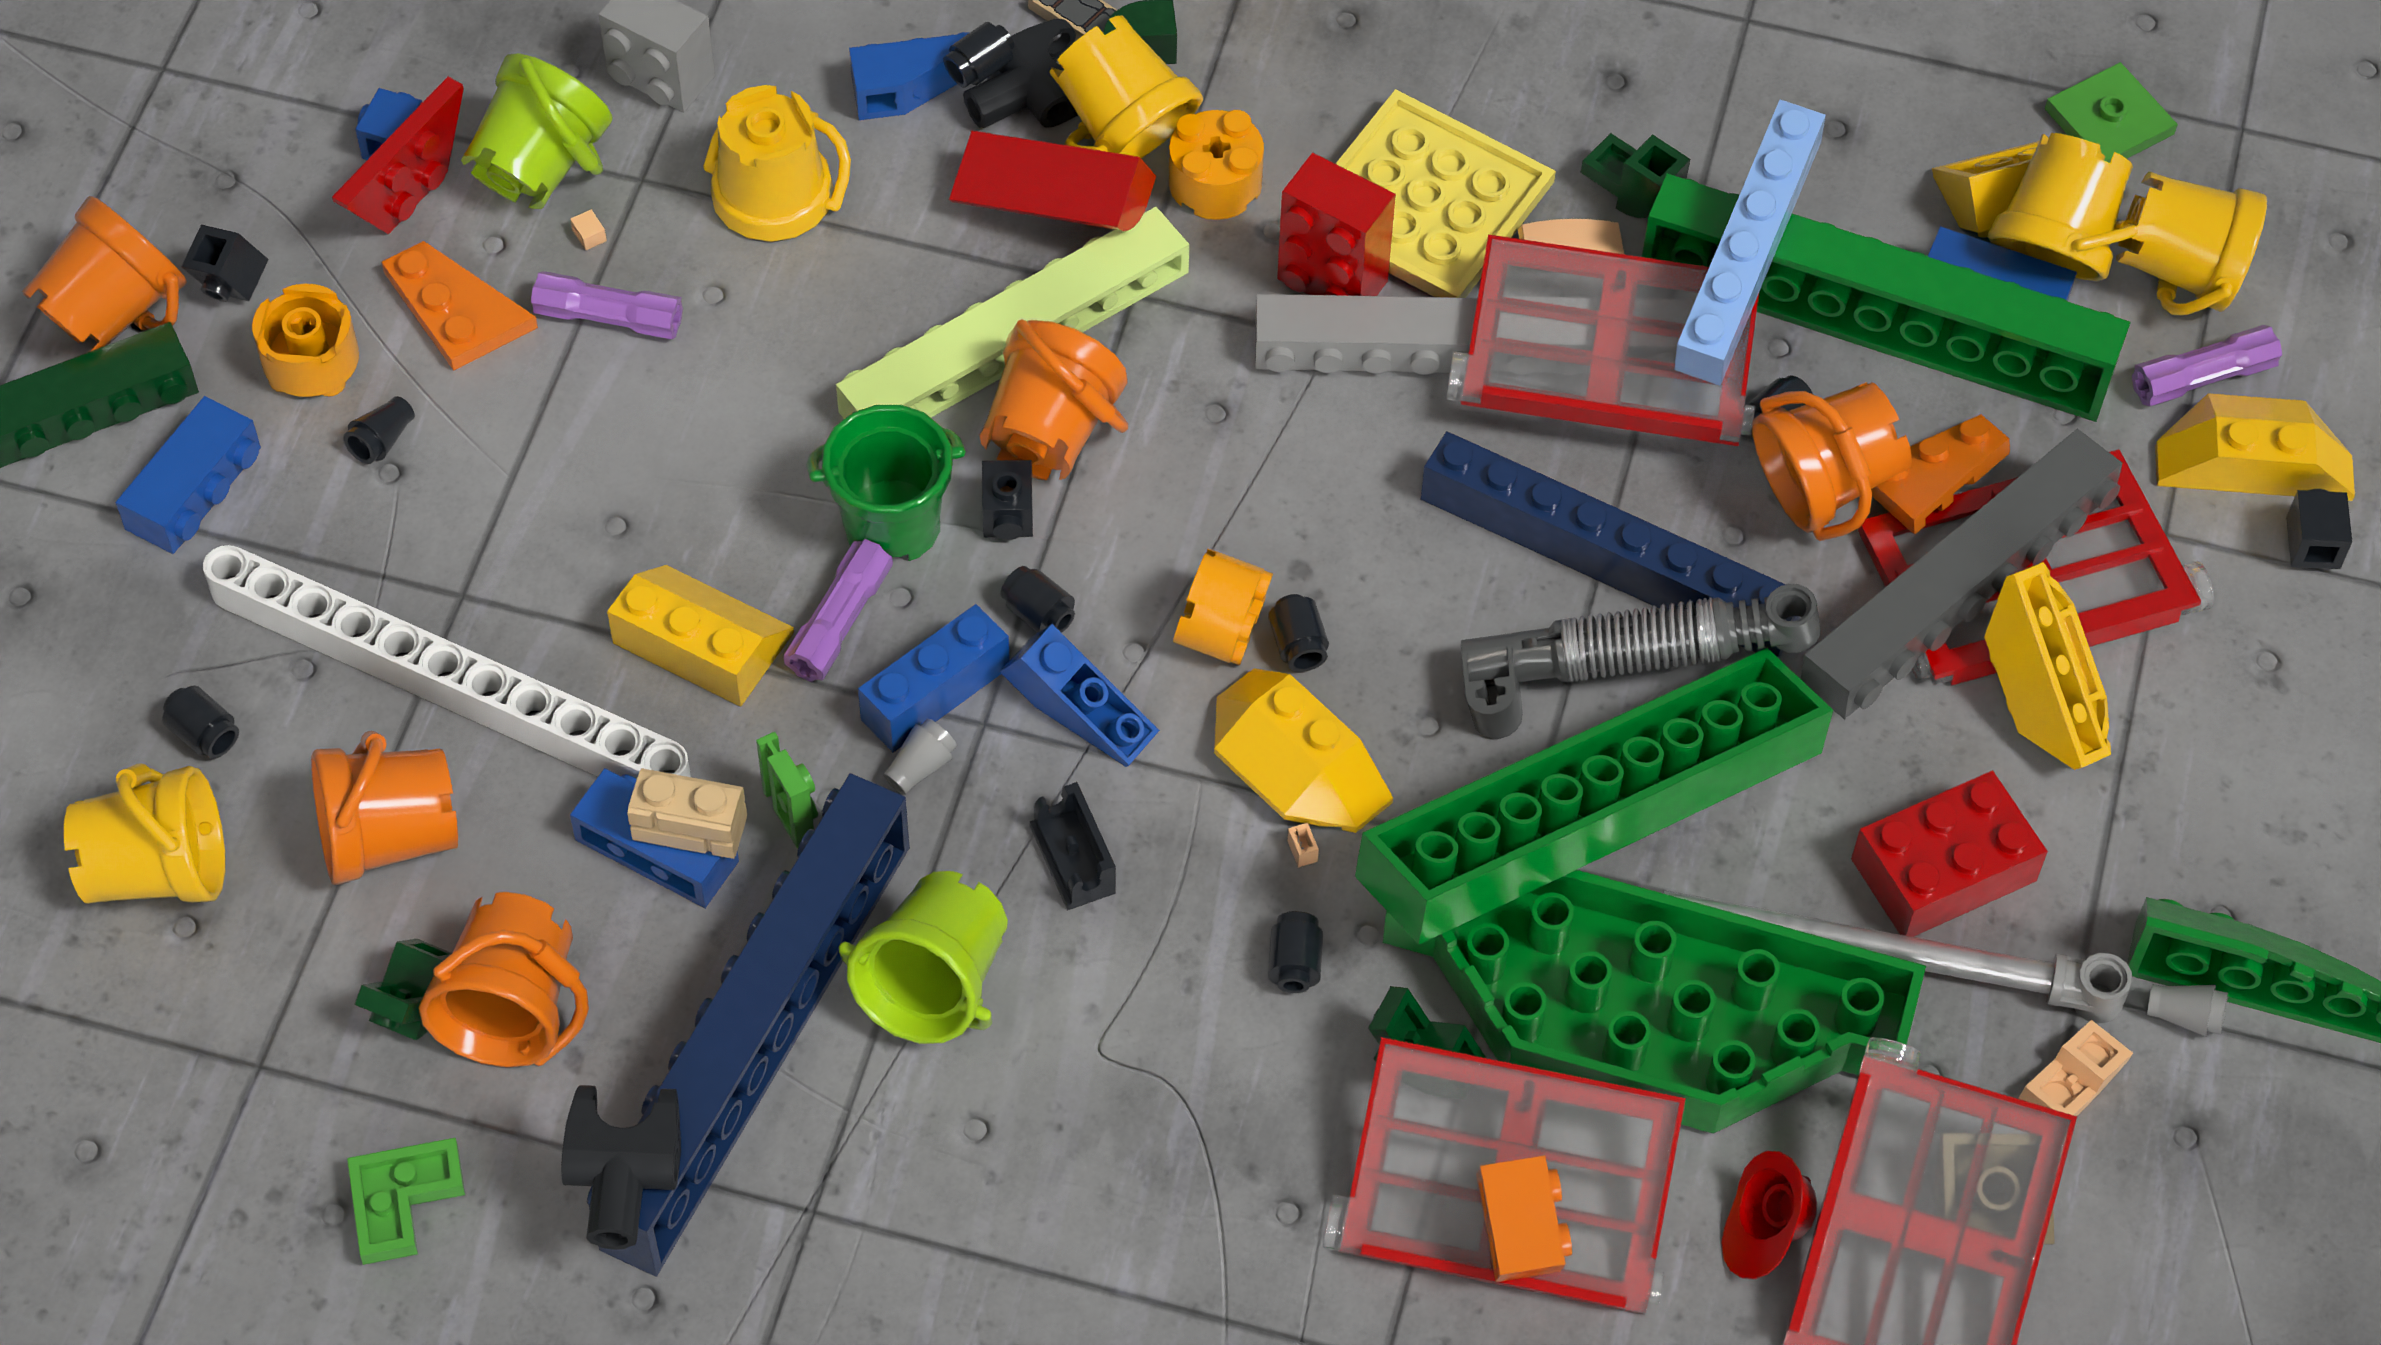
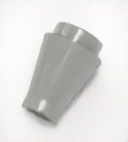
(921, 754)
(2191, 1007)

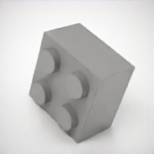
(658, 49)

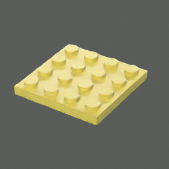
(1448, 191)

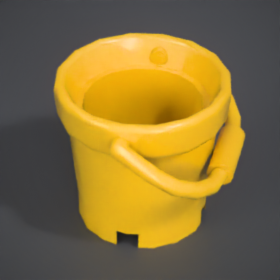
(1122, 91)
(768, 166)
(2068, 207)
(2194, 240)
(148, 839)

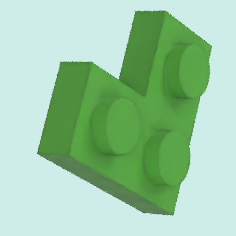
(387, 1186)

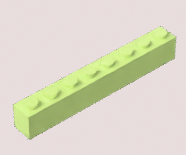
(1071, 291)

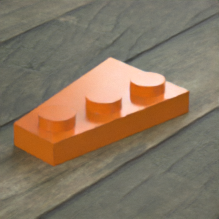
(454, 305)
(1940, 469)

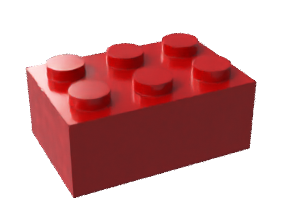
(1334, 231)
(1948, 855)

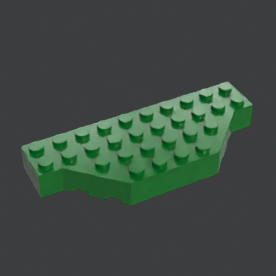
(1669, 994)

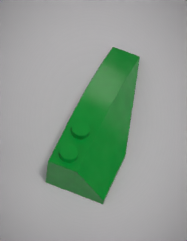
(2254, 967)

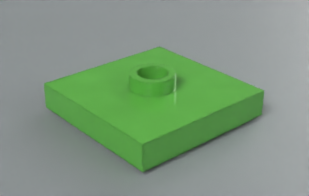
(2112, 112)

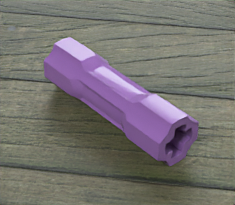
(641, 311)
(2176, 374)
(821, 638)

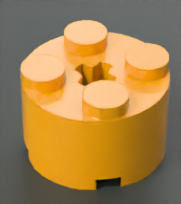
(1216, 163)
(306, 341)
(1223, 607)

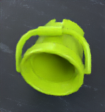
(536, 130)
(929, 960)

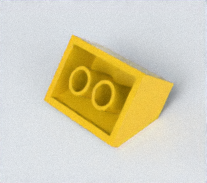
(1983, 185)
(696, 632)

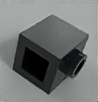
(224, 264)
(1007, 499)
(2319, 529)

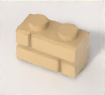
(687, 813)

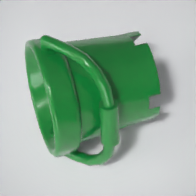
(888, 476)

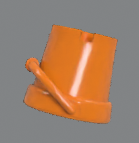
(105, 278)
(1052, 396)
(1828, 454)
(381, 806)
(503, 985)

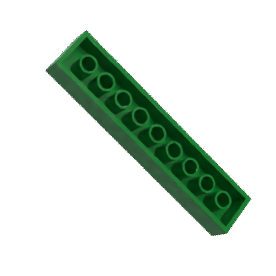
(1907, 303)
(1591, 795)

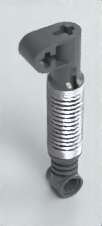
(1577, 648)

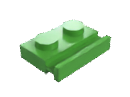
(788, 786)

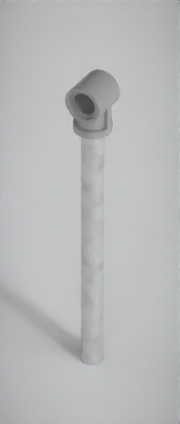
(2064, 981)

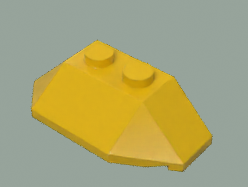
(2253, 448)
(2048, 669)
(1297, 753)

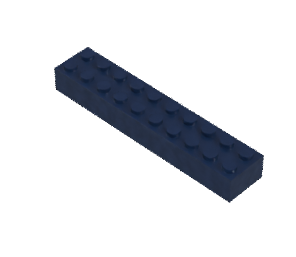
(769, 998)

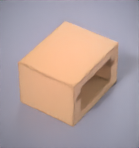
(588, 229)
(1303, 845)

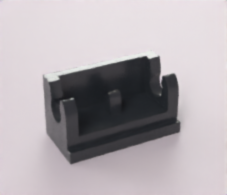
(1074, 848)

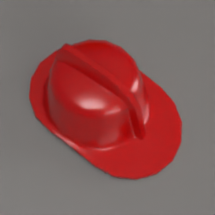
(1767, 1214)

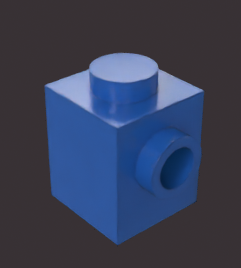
(382, 118)

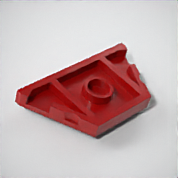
(406, 163)

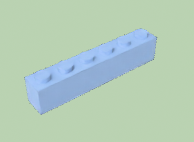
(1749, 242)

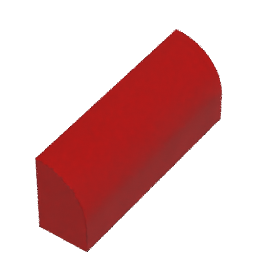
(1053, 181)

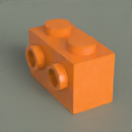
(1522, 1218)

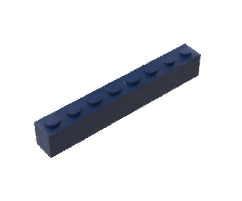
(1584, 531)

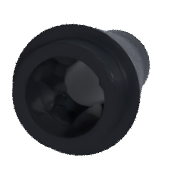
(376, 432)

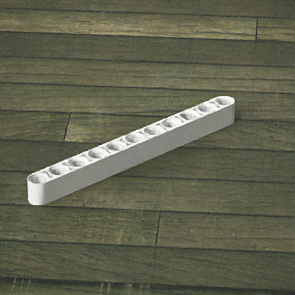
(430, 657)

